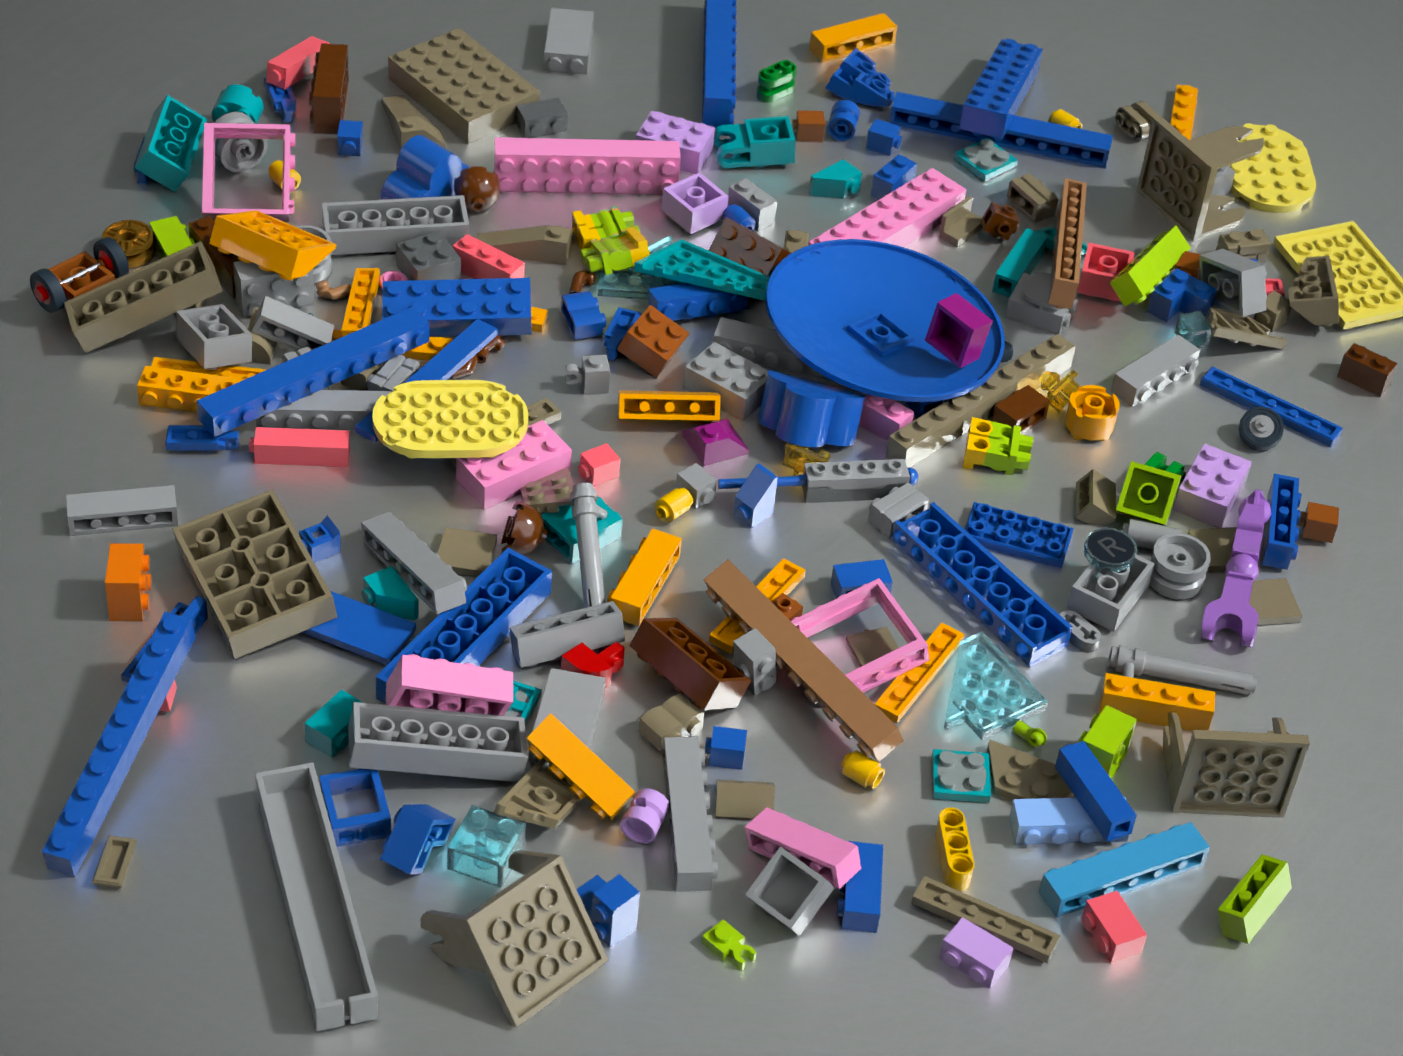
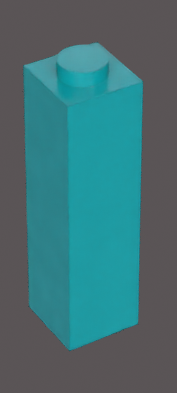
(1020, 260)

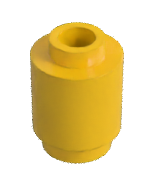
(1063, 118)
(276, 174)
(673, 504)
(862, 769)

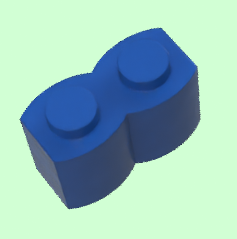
(582, 315)

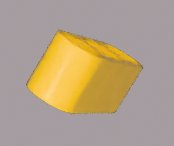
(954, 849)

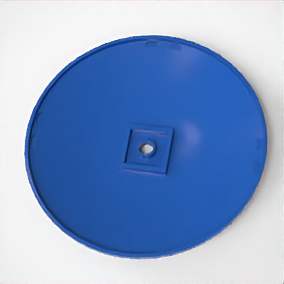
(864, 317)

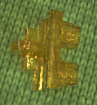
(1051, 382)
(798, 455)

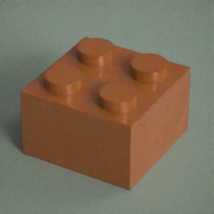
(653, 341)

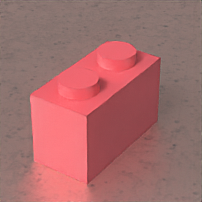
(1113, 927)

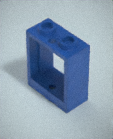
(347, 830)

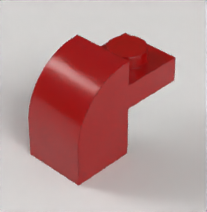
(585, 661)

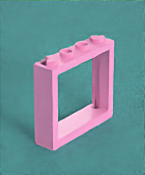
(247, 131)
(854, 602)

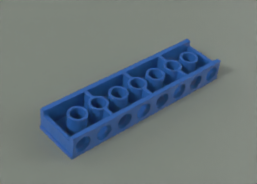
(983, 585)

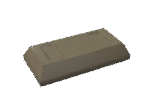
(114, 862)

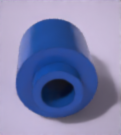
(739, 215)

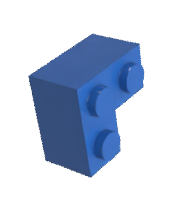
(1180, 294)
(414, 835)
(611, 907)

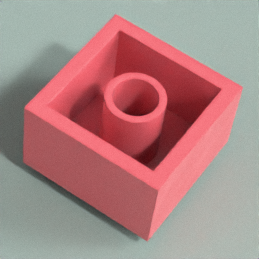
(1100, 268)

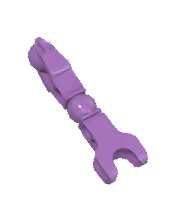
(1233, 606)

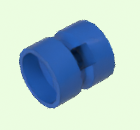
(843, 120)

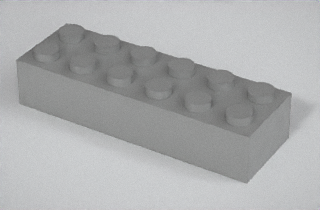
(380, 224)
(437, 742)

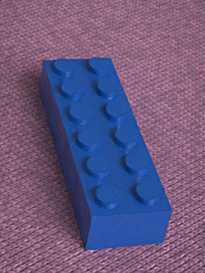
(457, 303)

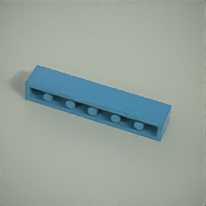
(1124, 868)

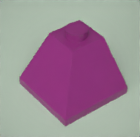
(715, 442)

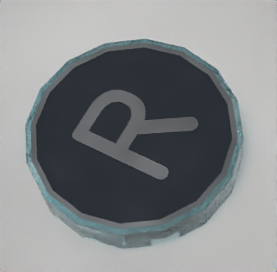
(1110, 549)

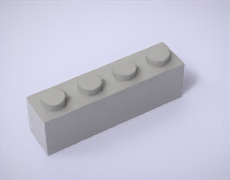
(1155, 370)
(121, 510)
(555, 635)

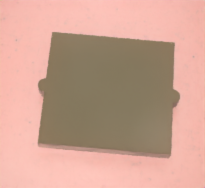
(871, 644)

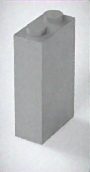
(568, 41)
(574, 701)

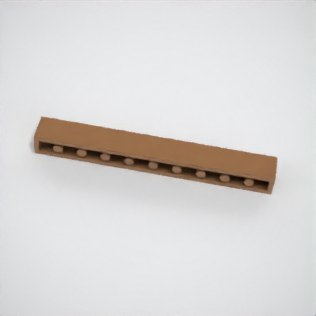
(1067, 244)
(804, 662)

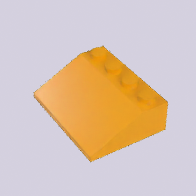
(269, 243)

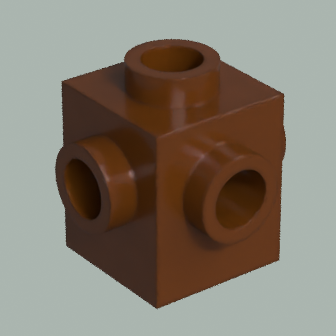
(1000, 221)

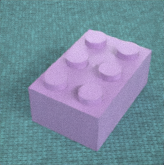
(694, 138)
(1212, 486)

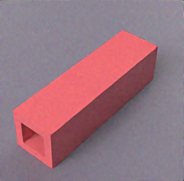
(293, 63)
(300, 447)

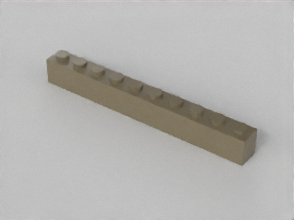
(954, 416)

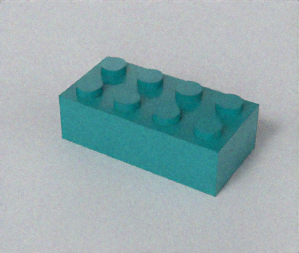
(170, 143)

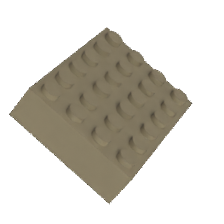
(461, 84)
(254, 573)

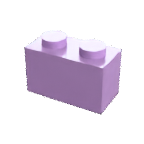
(976, 952)

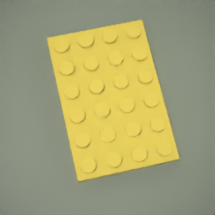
(1364, 279)

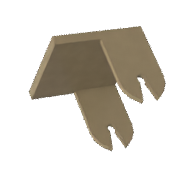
(1182, 172)
(1232, 770)
(526, 938)

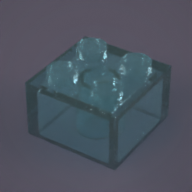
(484, 846)

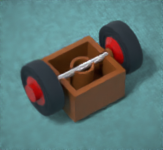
(78, 275)

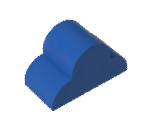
(422, 171)
(810, 411)

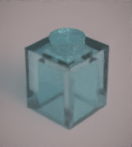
(1194, 329)

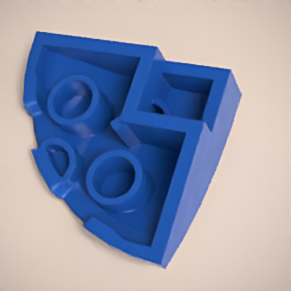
(860, 81)

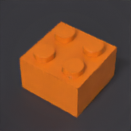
(127, 582)

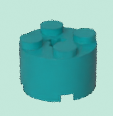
(238, 99)

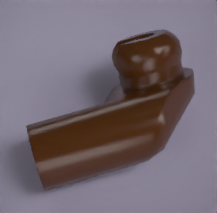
(497, 343)

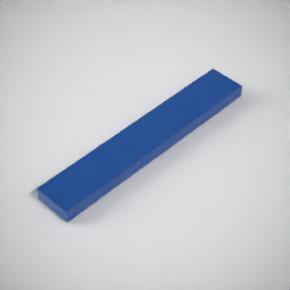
(1252, 397)

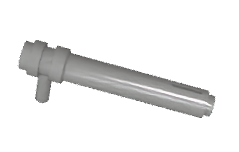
(586, 514)
(1139, 662)

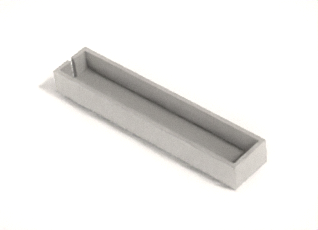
(316, 897)

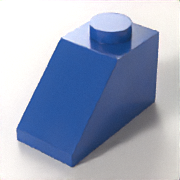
(756, 497)

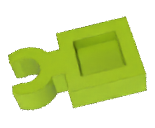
(727, 941)

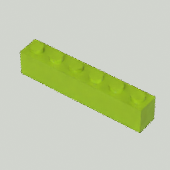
(1150, 267)

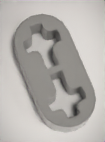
(1083, 633)

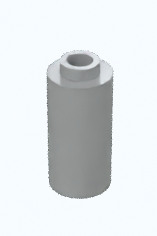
(1146, 533)

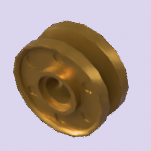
(134, 239)

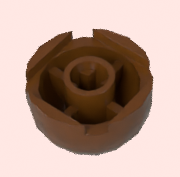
(479, 188)
(524, 529)

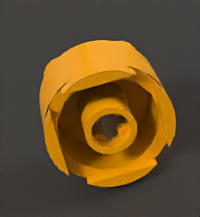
(1091, 413)

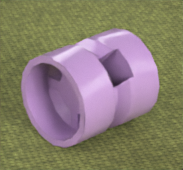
(645, 816)

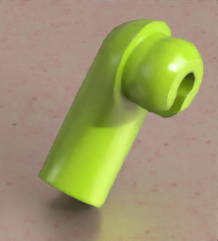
(1035, 736)

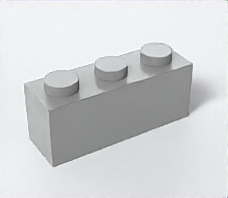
(290, 326)

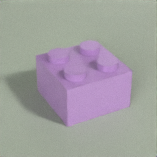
(694, 203)

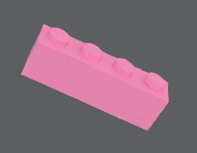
(819, 850)

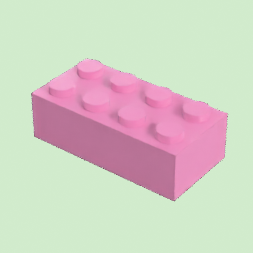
(501, 477)
(449, 686)

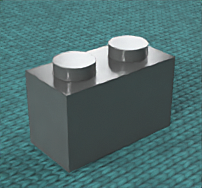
(541, 118)

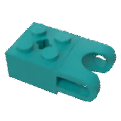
(756, 143)

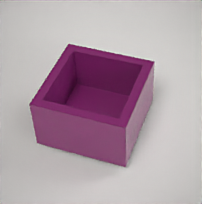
(958, 330)

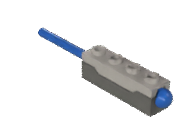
(844, 480)

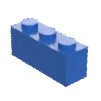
(862, 893)

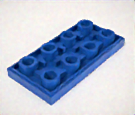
(1019, 534)
(364, 630)

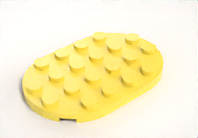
(1278, 176)
(450, 419)

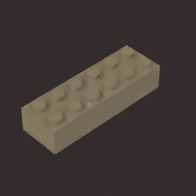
(143, 297)

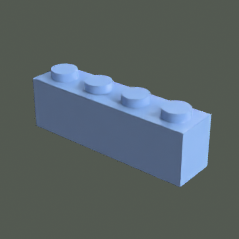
(1053, 822)

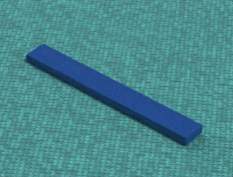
(443, 364)

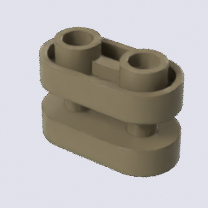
(1136, 119)

